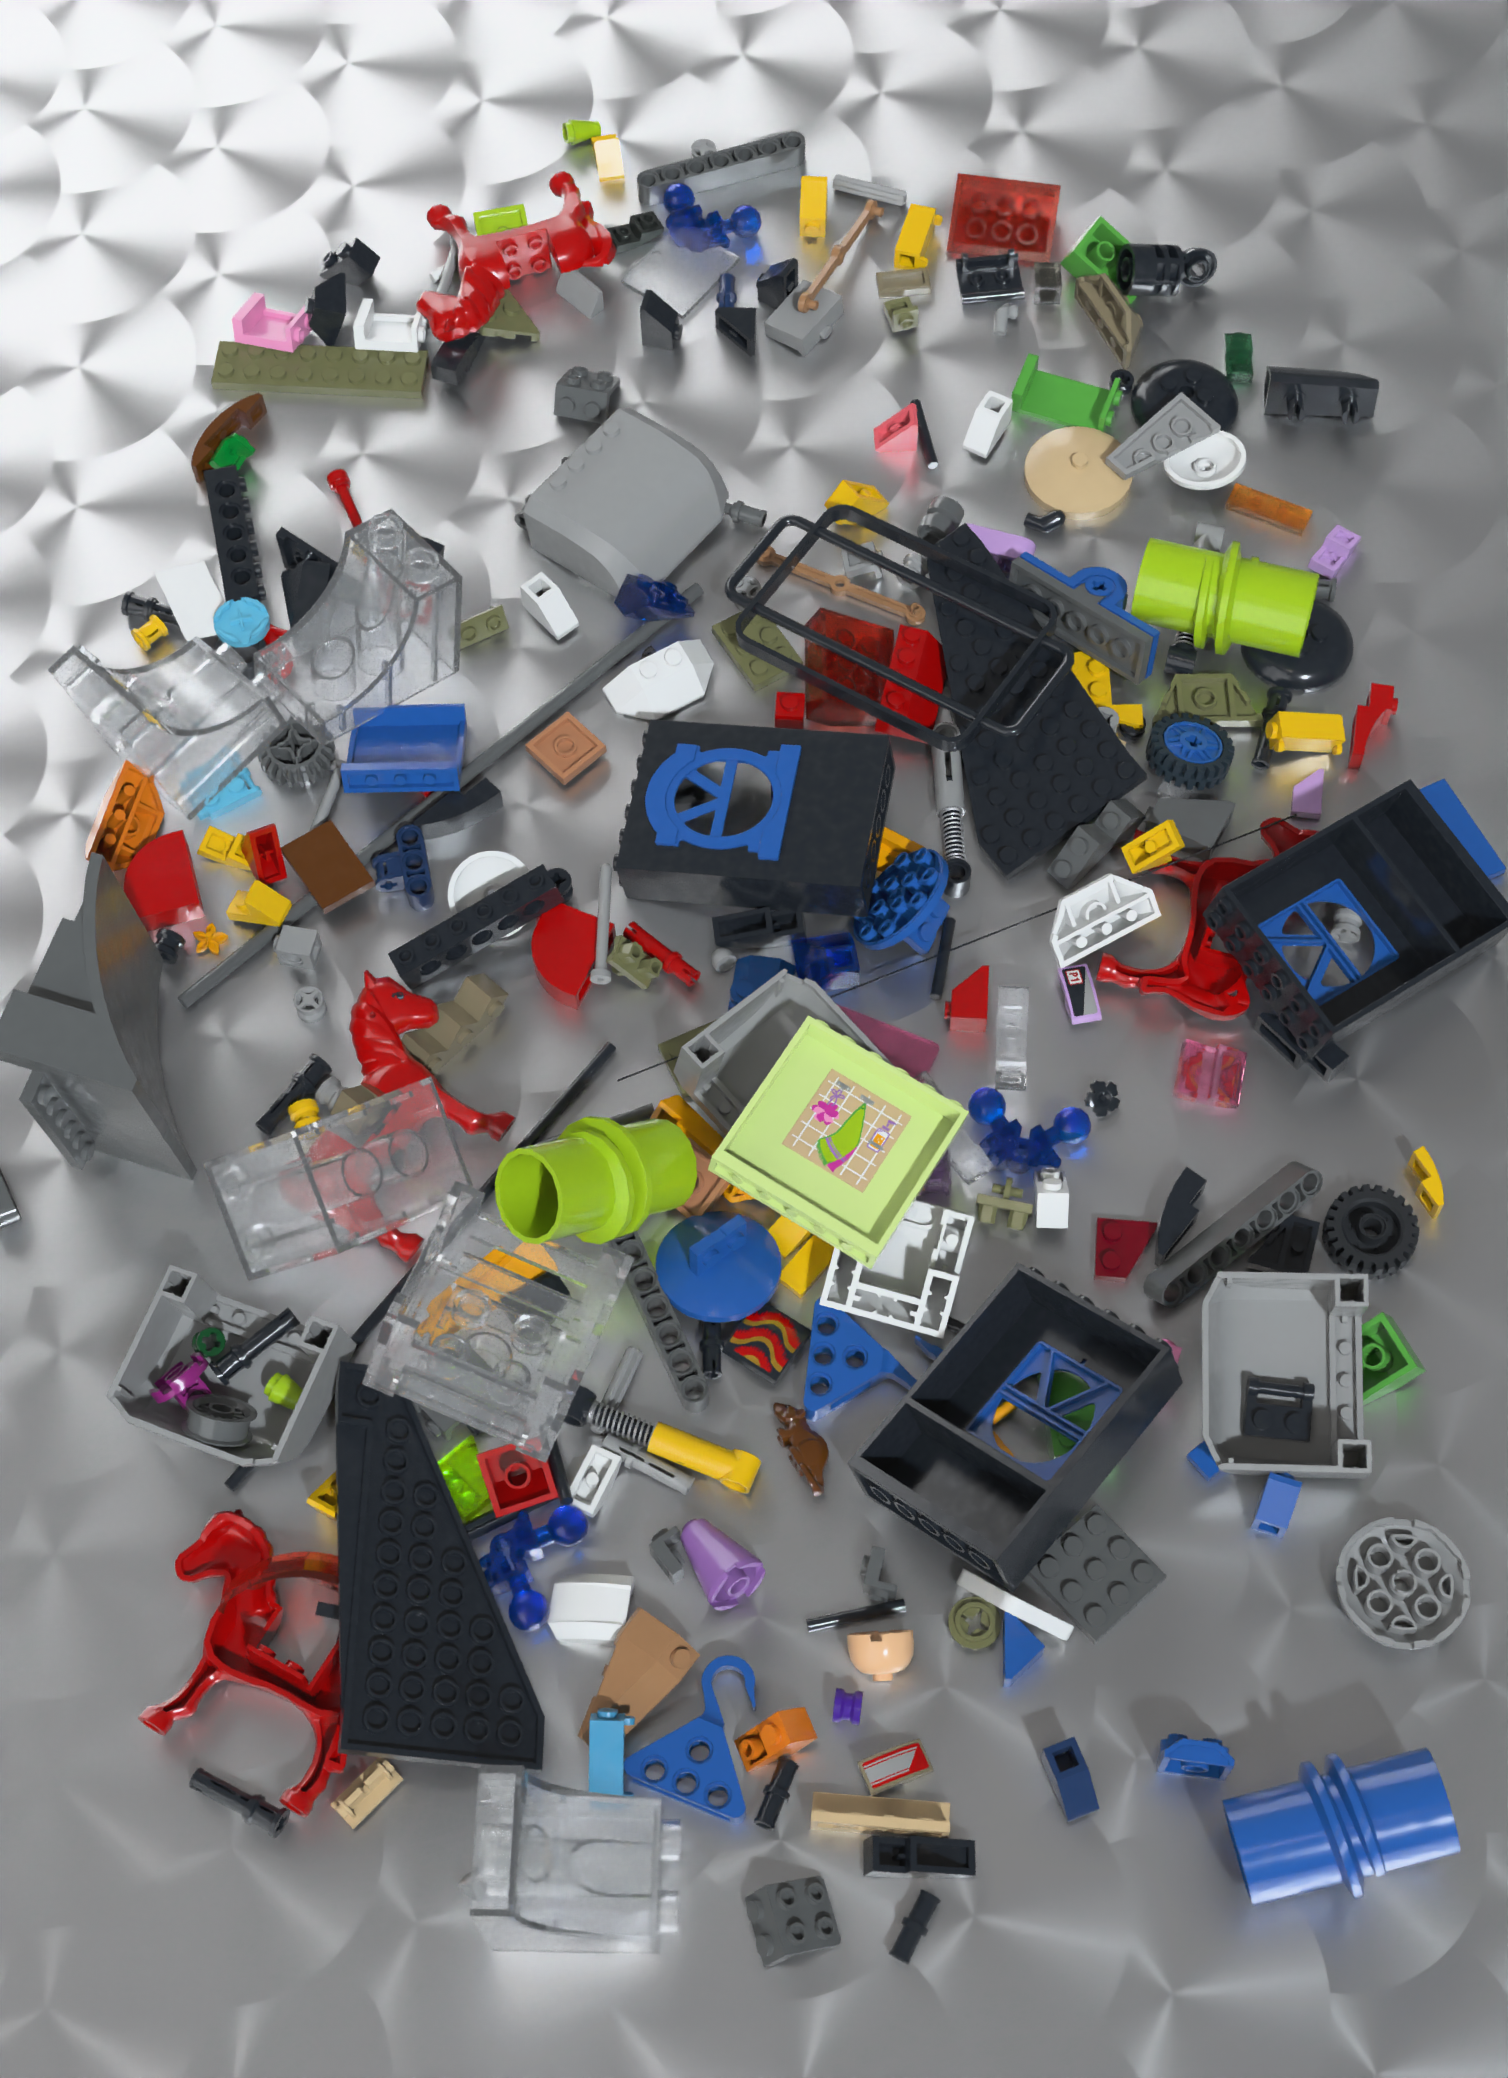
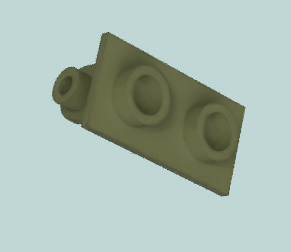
(483, 626)

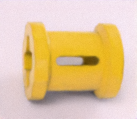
(149, 632)

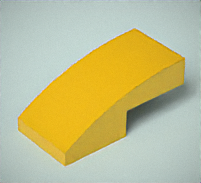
(223, 848)
(1430, 1187)

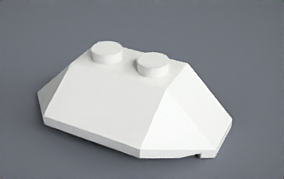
(661, 681)
(1099, 916)

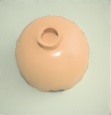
(881, 1652)

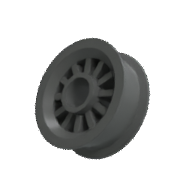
(219, 1420)

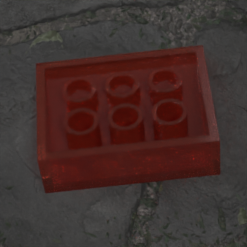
(1003, 215)
(861, 636)

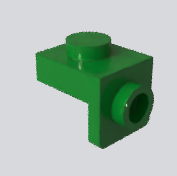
(231, 452)

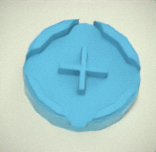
(241, 622)

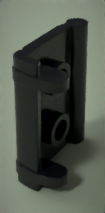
(989, 278)

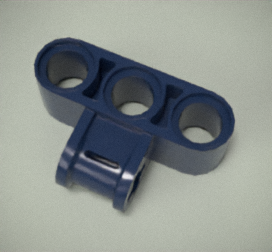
(400, 872)

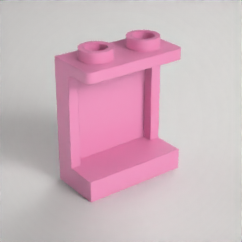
(269, 327)

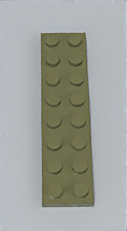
(320, 370)

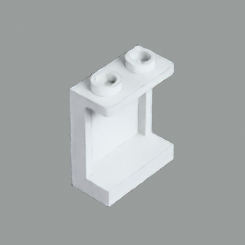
(388, 331)

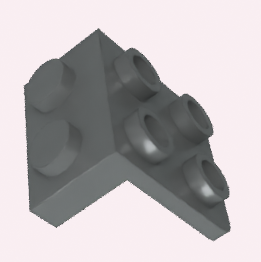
(585, 394)
(792, 1919)

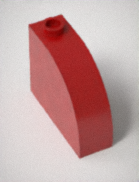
(164, 883)
(566, 952)

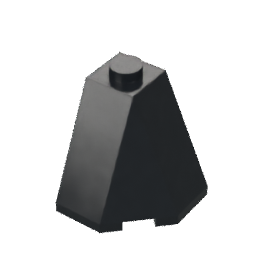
(304, 587)

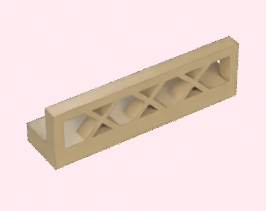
(880, 1815)

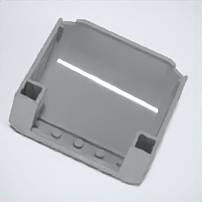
(626, 503)
(738, 1050)
(189, 1305)
(1294, 1334)

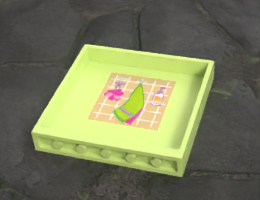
(838, 1141)

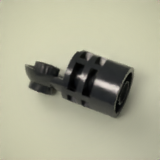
(1161, 269)

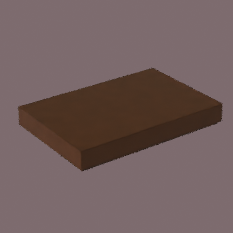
(327, 866)

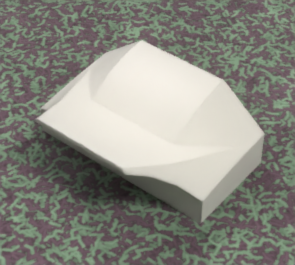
(592, 1478)

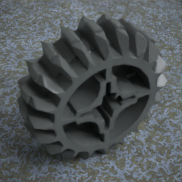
(283, 766)

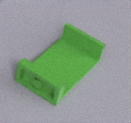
(1063, 399)

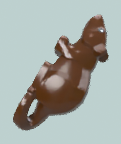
(807, 1448)

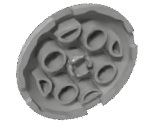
(1422, 1559)

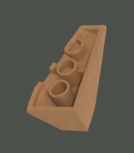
(642, 1669)

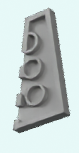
(1164, 435)

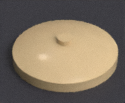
(1070, 473)

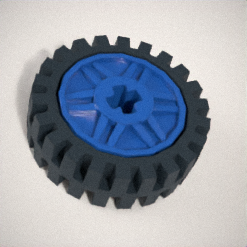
(1189, 751)

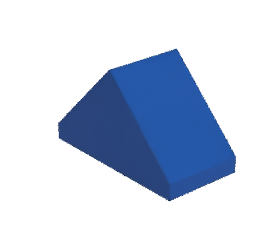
(1020, 1649)

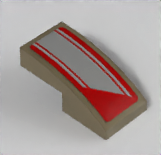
(895, 1766)

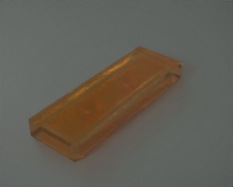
(1268, 509)

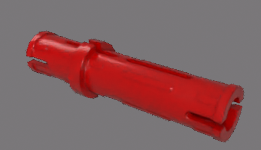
(671, 961)

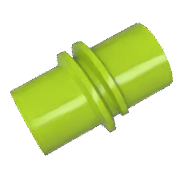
(1224, 597)
(595, 1180)

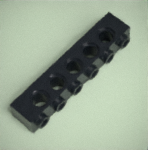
(233, 533)
(476, 927)

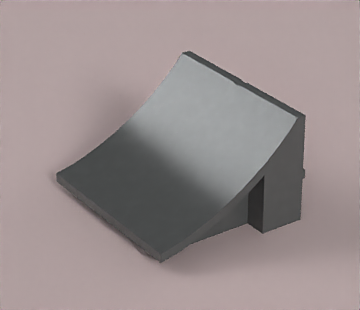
(95, 1036)

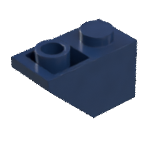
(1070, 1778)

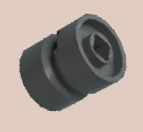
(941, 519)

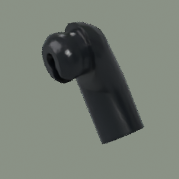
(1046, 523)

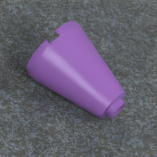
(720, 1564)

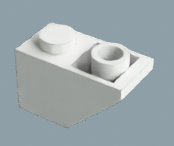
(988, 423)
(548, 605)
(1050, 1198)

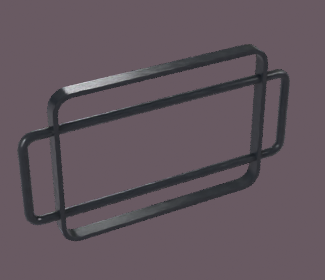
(981, 575)

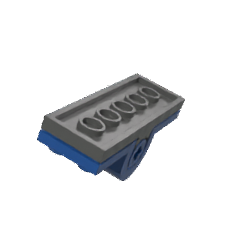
(1092, 615)

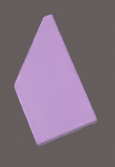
(1308, 796)

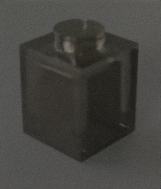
(1047, 283)

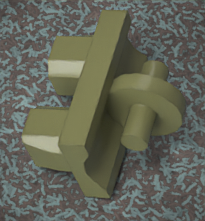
(630, 961)
(1018, 1210)

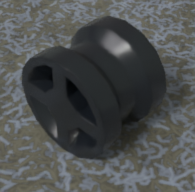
(562, 876)
(168, 944)

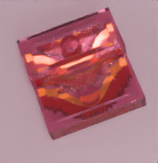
(1210, 1074)

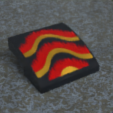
(767, 1342)

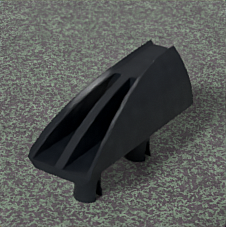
(1319, 393)

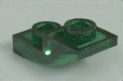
(1238, 357)

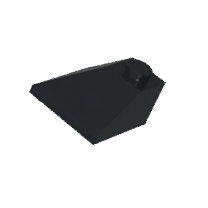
(327, 308)

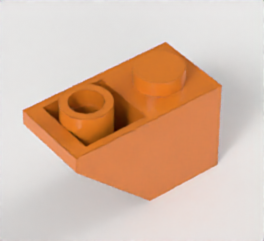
(775, 1737)

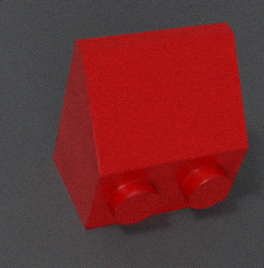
(515, 1479)

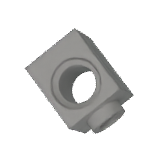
(297, 947)

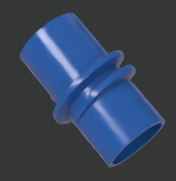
(1341, 1825)

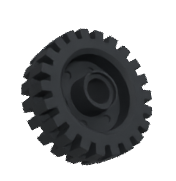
(1375, 1210)

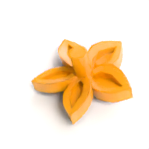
(209, 939)

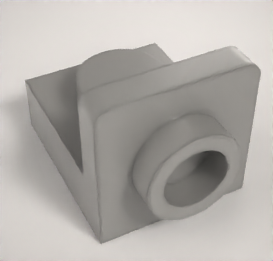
(856, 566)

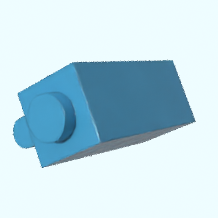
(607, 1751)

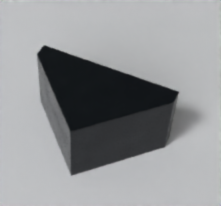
(738, 326)

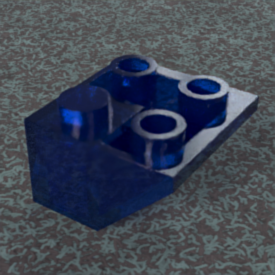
(651, 600)
(827, 961)

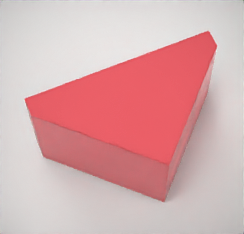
(898, 432)

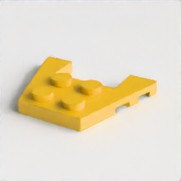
(1096, 681)

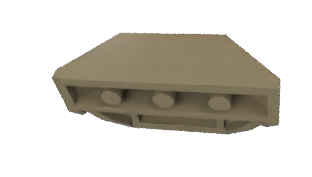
(1110, 315)

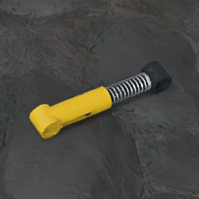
(731, 1467)

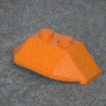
(126, 818)

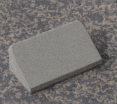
(580, 293)

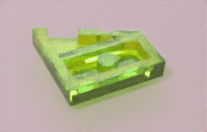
(465, 1479)

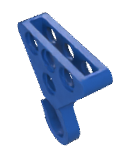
(841, 1379)
(674, 1752)

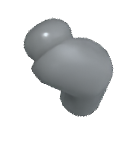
(1001, 318)

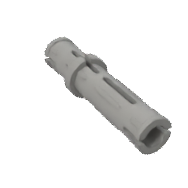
(681, 1482)

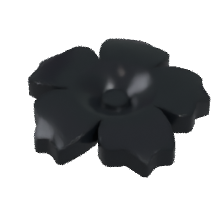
(1102, 1097)

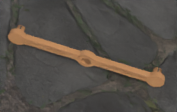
(837, 256)
(913, 614)

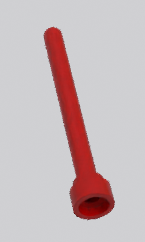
(340, 483)

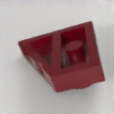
(1119, 1247)

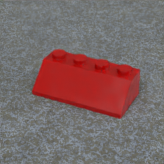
(921, 659)

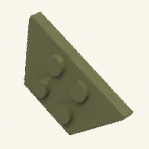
(510, 320)
(1211, 697)

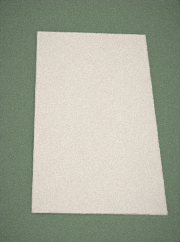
(191, 598)

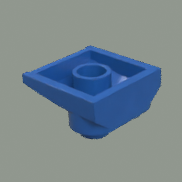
(752, 973)
(1194, 1757)

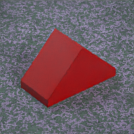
(264, 854)

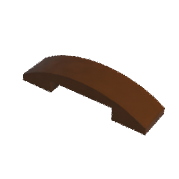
(242, 413)

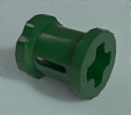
(216, 1337)

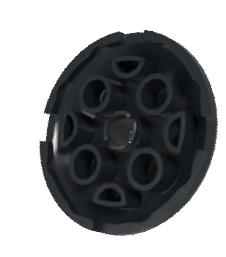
(1196, 380)
(1322, 658)

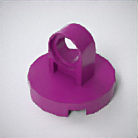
(181, 1381)

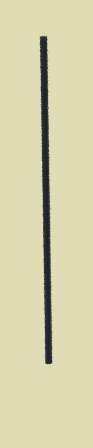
(488, 1187)

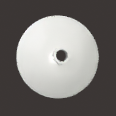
(1208, 463)
(479, 875)

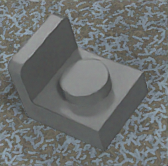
(668, 1560)

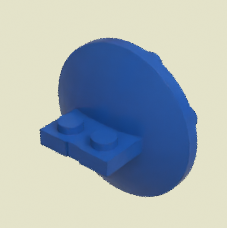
(906, 903)
(718, 1266)

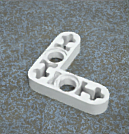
(1015, 1605)

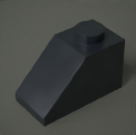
(777, 283)
(659, 322)

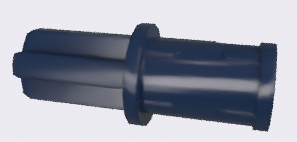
(726, 296)

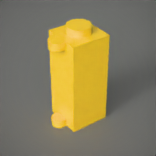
(916, 237)
(1306, 732)

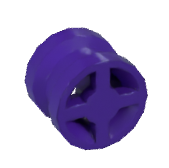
(847, 1706)

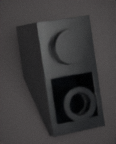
(353, 259)

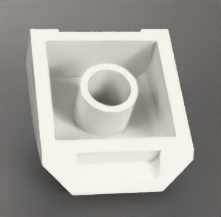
(590, 1607)

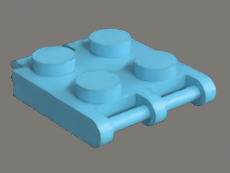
(231, 796)

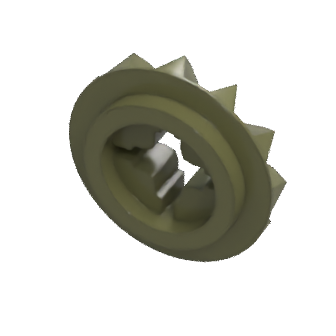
(969, 1608)

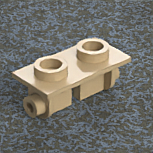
(366, 1792)

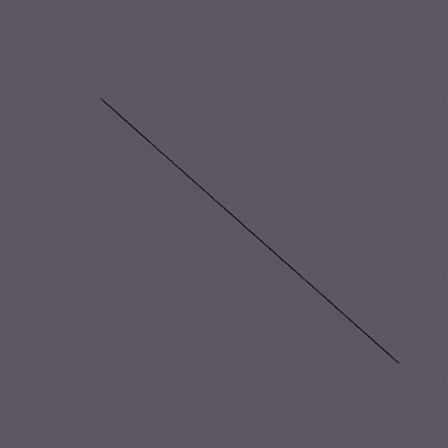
(998, 931)

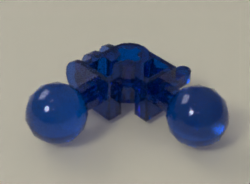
(700, 233)
(988, 1108)
(528, 1607)

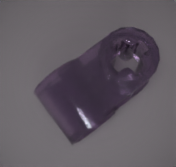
(941, 1178)

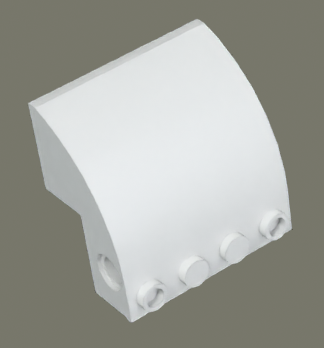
(913, 1276)

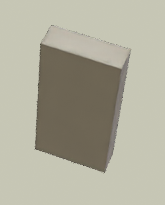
(903, 283)

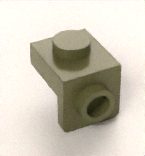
(901, 314)

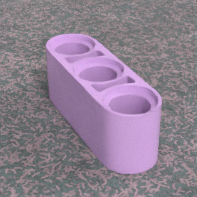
(1002, 545)

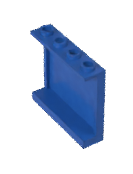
(407, 750)

